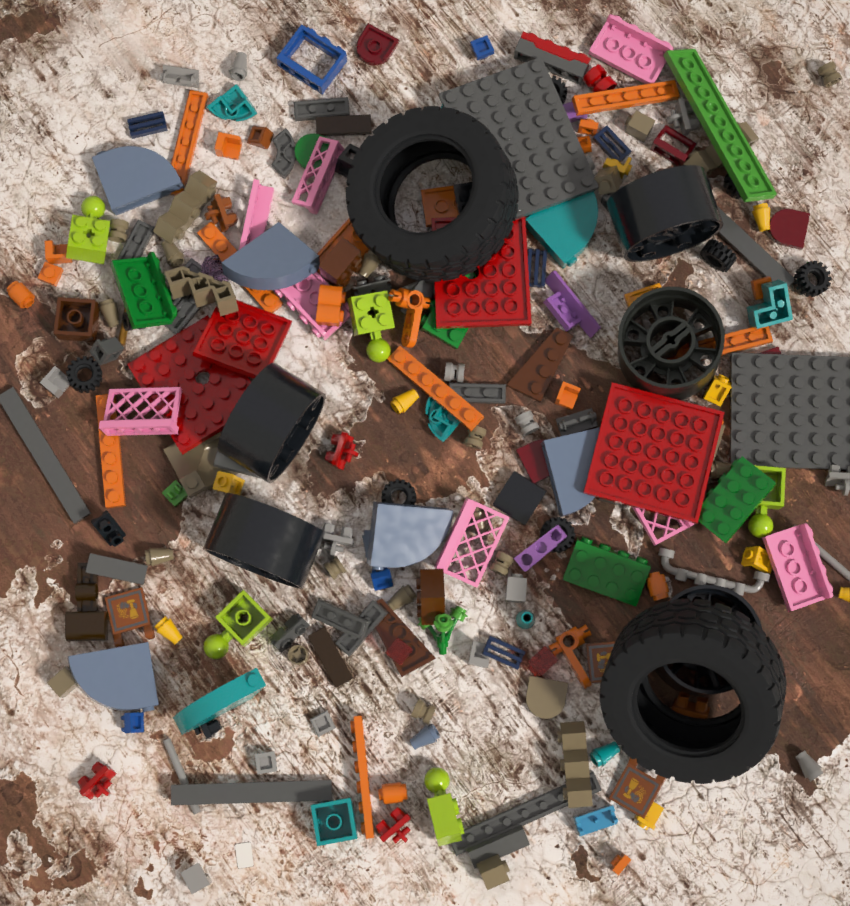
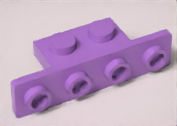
(567, 307)

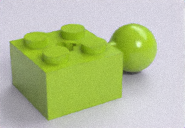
(88, 233)
(362, 323)
(761, 524)
(217, 645)
(443, 808)

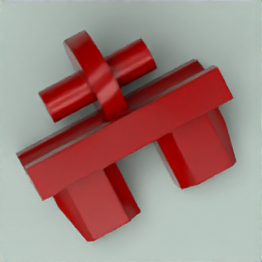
(343, 452)
(99, 783)
(387, 831)

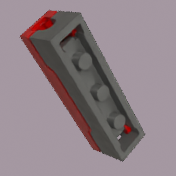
(557, 59)

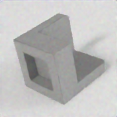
(55, 382)
(476, 657)
(195, 878)

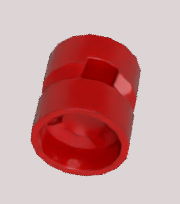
(597, 79)

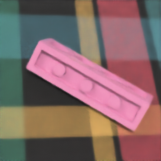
(322, 174)
(257, 212)

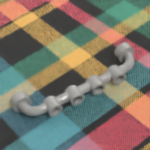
(702, 579)

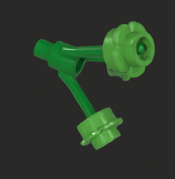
(444, 624)

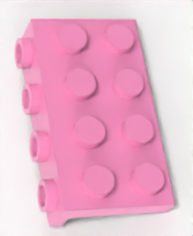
(630, 50)
(304, 299)
(798, 566)

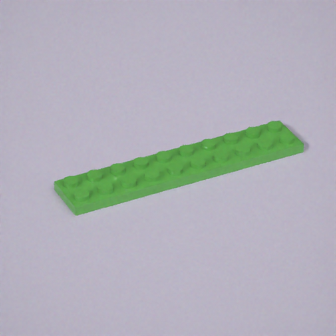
(720, 125)

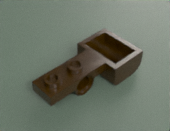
(87, 622)

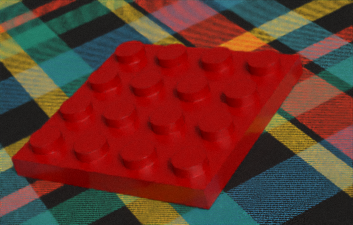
(243, 339)

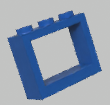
(299, 72)

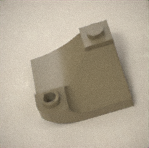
(196, 466)

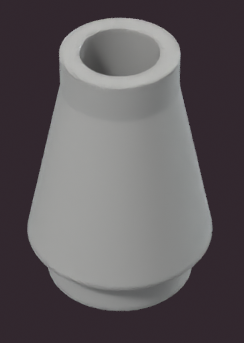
(239, 67)
(809, 766)

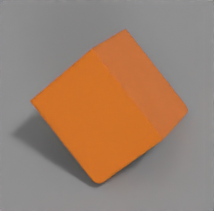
(228, 146)
(56, 253)
(567, 395)

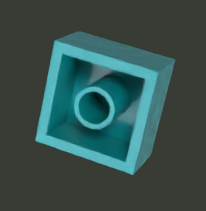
(334, 821)

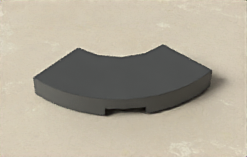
(285, 155)

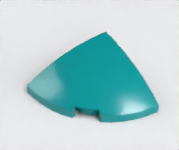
(233, 105)
(441, 421)

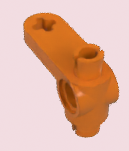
(413, 312)
(578, 639)

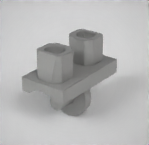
(681, 117)
(838, 479)
(344, 539)

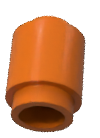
(20, 294)
(657, 586)
(393, 793)

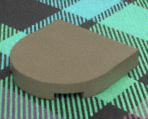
(545, 697)

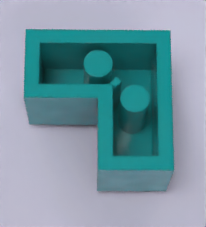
(775, 307)

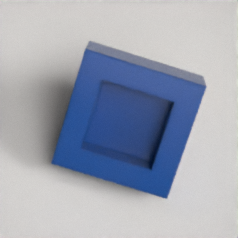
(482, 48)
(381, 579)
(133, 722)

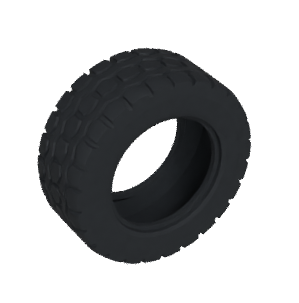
(398, 150)
(683, 744)

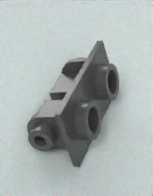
(379, 284)
(577, 422)
(283, 639)

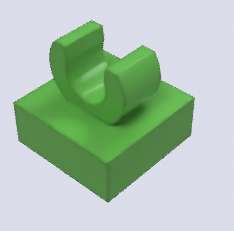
(175, 493)

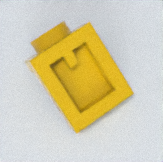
(623, 169)
(718, 389)
(228, 483)
(757, 558)
(651, 817)

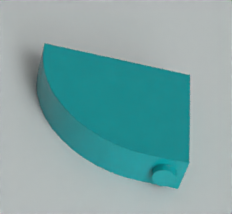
(565, 228)
(220, 701)

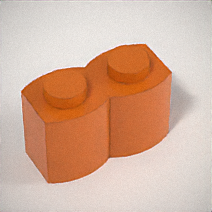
(329, 305)

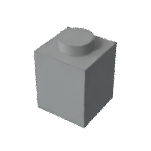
(516, 588)

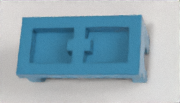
(595, 820)

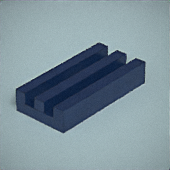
(145, 118)
(616, 139)
(537, 253)
(518, 659)

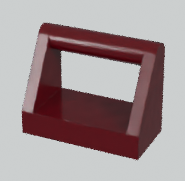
(670, 152)

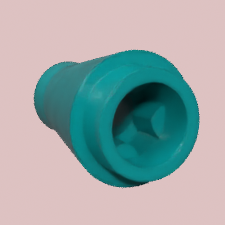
(523, 624)
(604, 754)

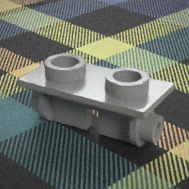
(180, 76)

